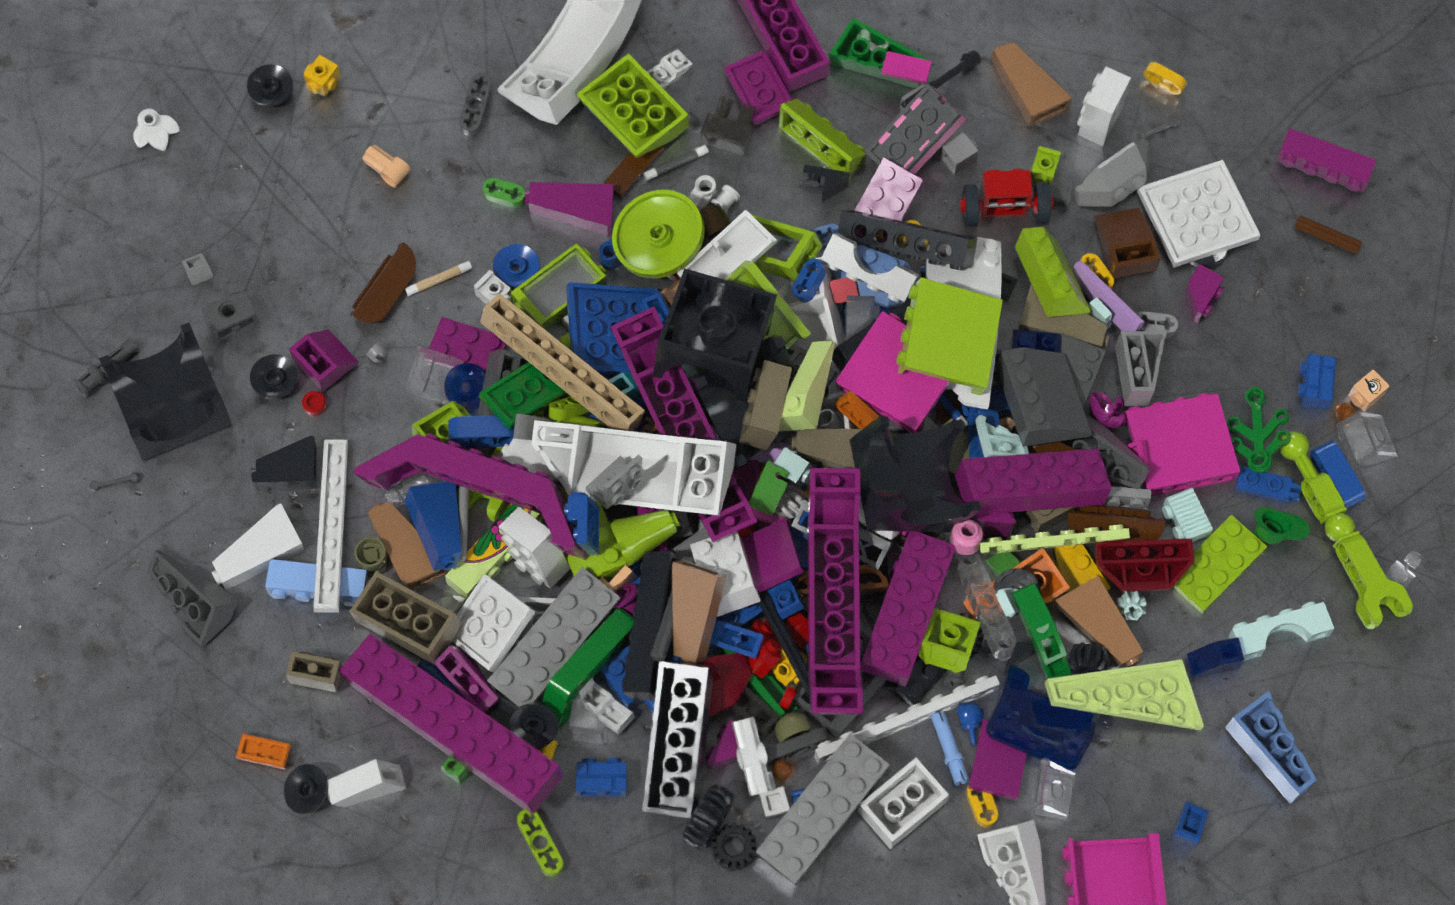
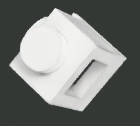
(487, 284)

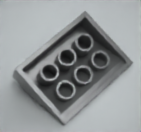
(1041, 396)

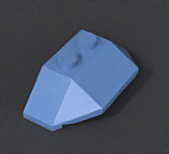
(879, 263)

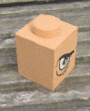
(1368, 390)

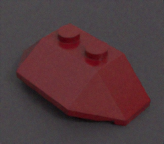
(1145, 563)
(729, 680)

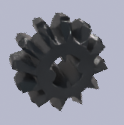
(1088, 658)

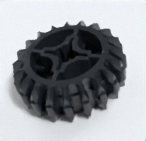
(708, 816)

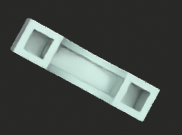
(1309, 622)

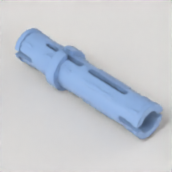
(953, 757)

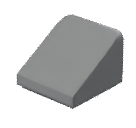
(197, 269)

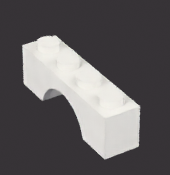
(843, 254)

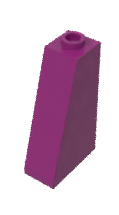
(574, 204)

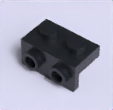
(919, 682)

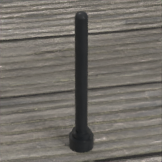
(968, 60)

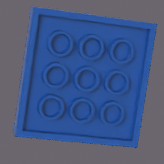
(590, 318)

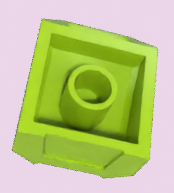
(437, 421)
(948, 640)

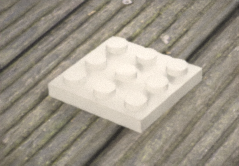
(491, 623)

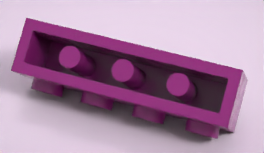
(1326, 160)

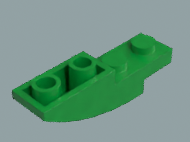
(1042, 631)

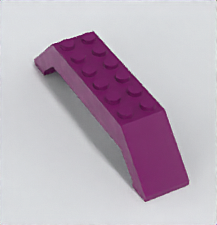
(676, 411)
(478, 474)
(834, 591)

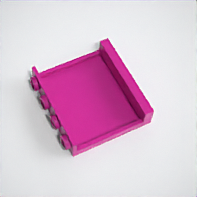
(876, 381)
(1184, 443)
(1115, 871)

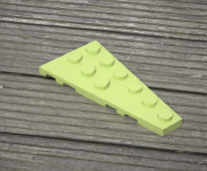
(1045, 540)
(1141, 692)

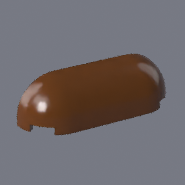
(385, 286)
(1139, 521)
(870, 581)

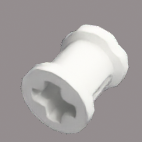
(726, 198)

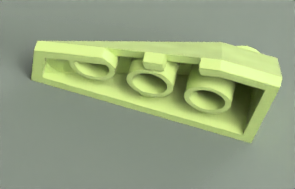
(807, 389)

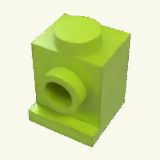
(1045, 165)

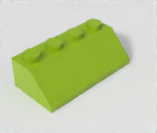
(821, 138)
(1050, 273)
(610, 556)

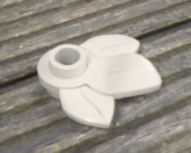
(155, 132)

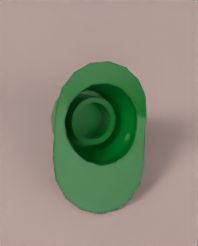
(1278, 526)

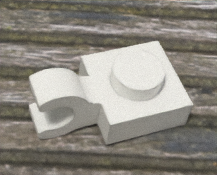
(774, 801)

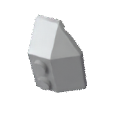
(1115, 177)

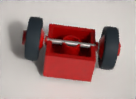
(1006, 195)

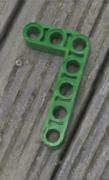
(586, 663)

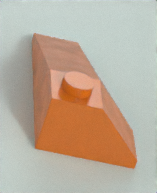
(1047, 574)

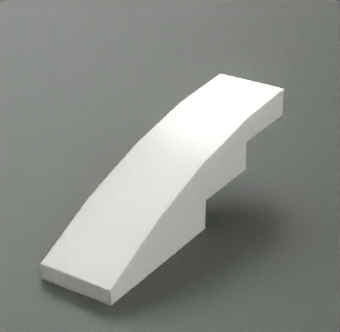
(606, 707)

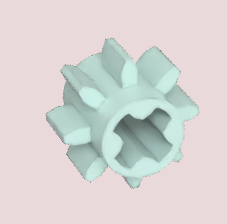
(1131, 605)

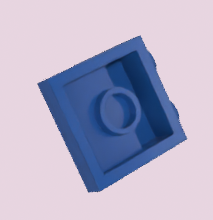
(585, 517)

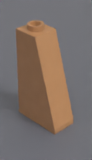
(1029, 84)
(403, 547)
(695, 608)
(1100, 620)

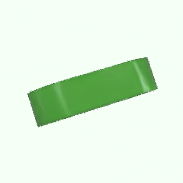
(504, 192)

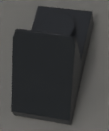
(831, 180)
(1021, 653)

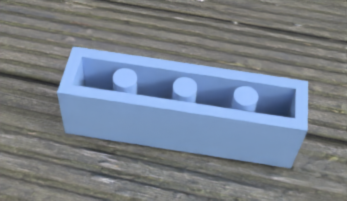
(298, 581)

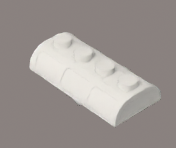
(738, 242)

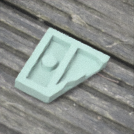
(998, 440)

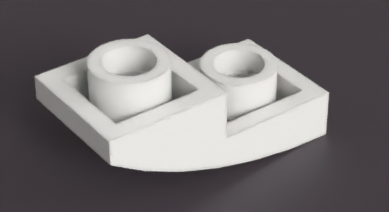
(670, 69)

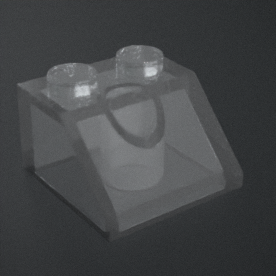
(1367, 440)

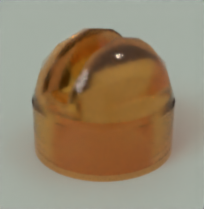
(1344, 411)
(782, 769)

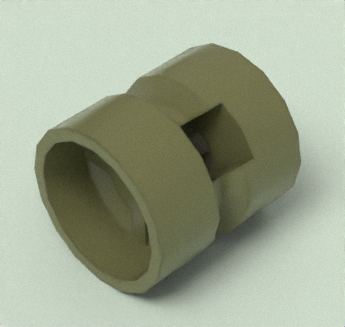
(371, 551)

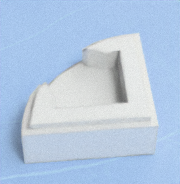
(451, 603)

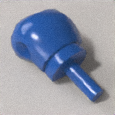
(970, 716)

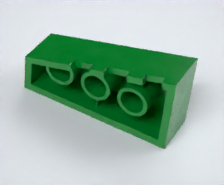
(865, 51)

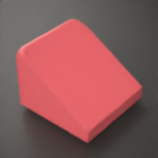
(841, 288)

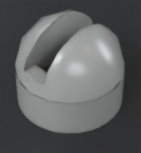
(377, 352)

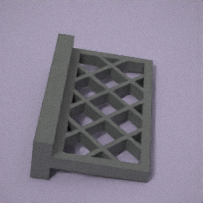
(842, 721)

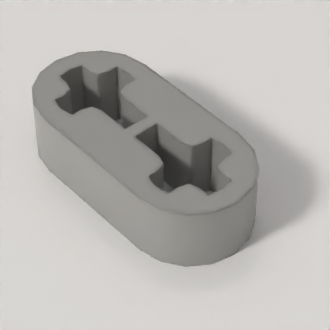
(1156, 321)

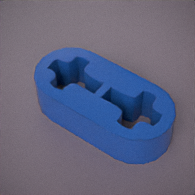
(809, 280)

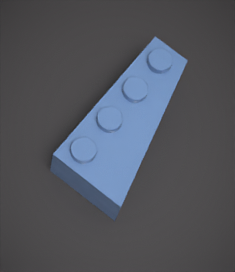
(1272, 748)

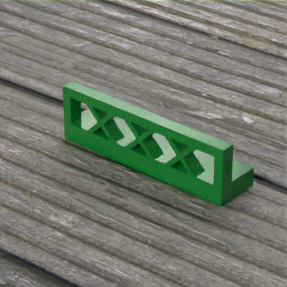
(767, 690)

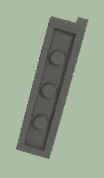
(864, 534)

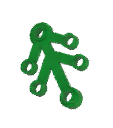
(1259, 434)

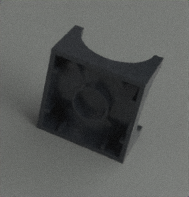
(716, 328)
(167, 396)
(728, 413)
(908, 478)

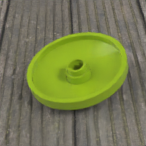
(658, 234)

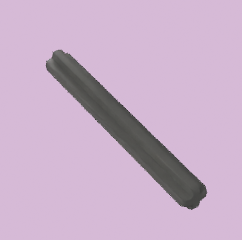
(666, 628)

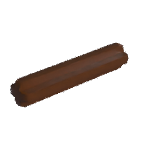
(1328, 234)

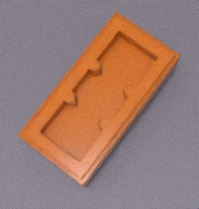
(855, 409)
(263, 751)

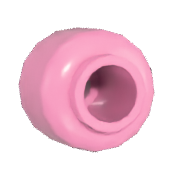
(966, 537)

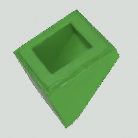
(1002, 562)

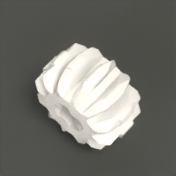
(790, 502)

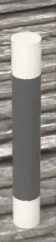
(674, 163)

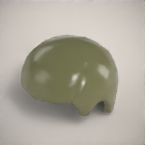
(792, 726)

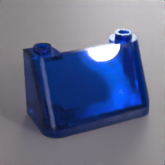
(1035, 726)

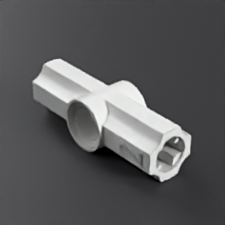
(751, 756)

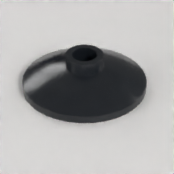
(269, 76)
(268, 368)
(537, 734)
(298, 785)

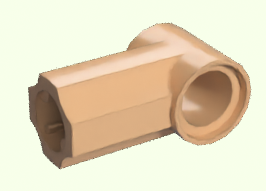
(390, 169)

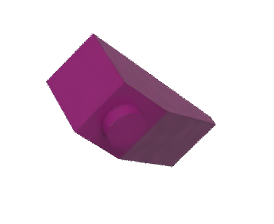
(467, 678)

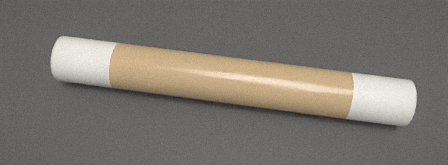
(438, 278)

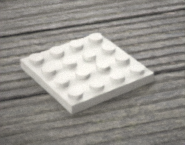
(1198, 213)

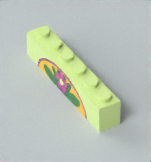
(484, 556)

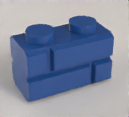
(1318, 381)
(601, 778)

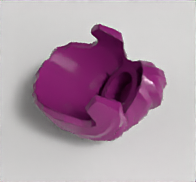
(1106, 411)

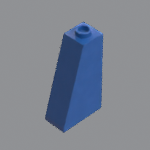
(437, 522)

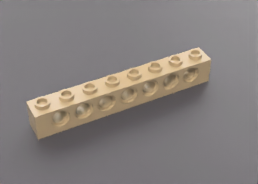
(561, 365)

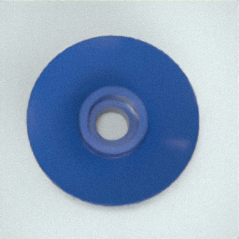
(515, 256)

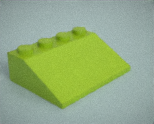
(634, 107)

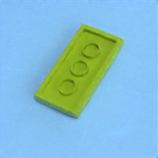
(1219, 563)

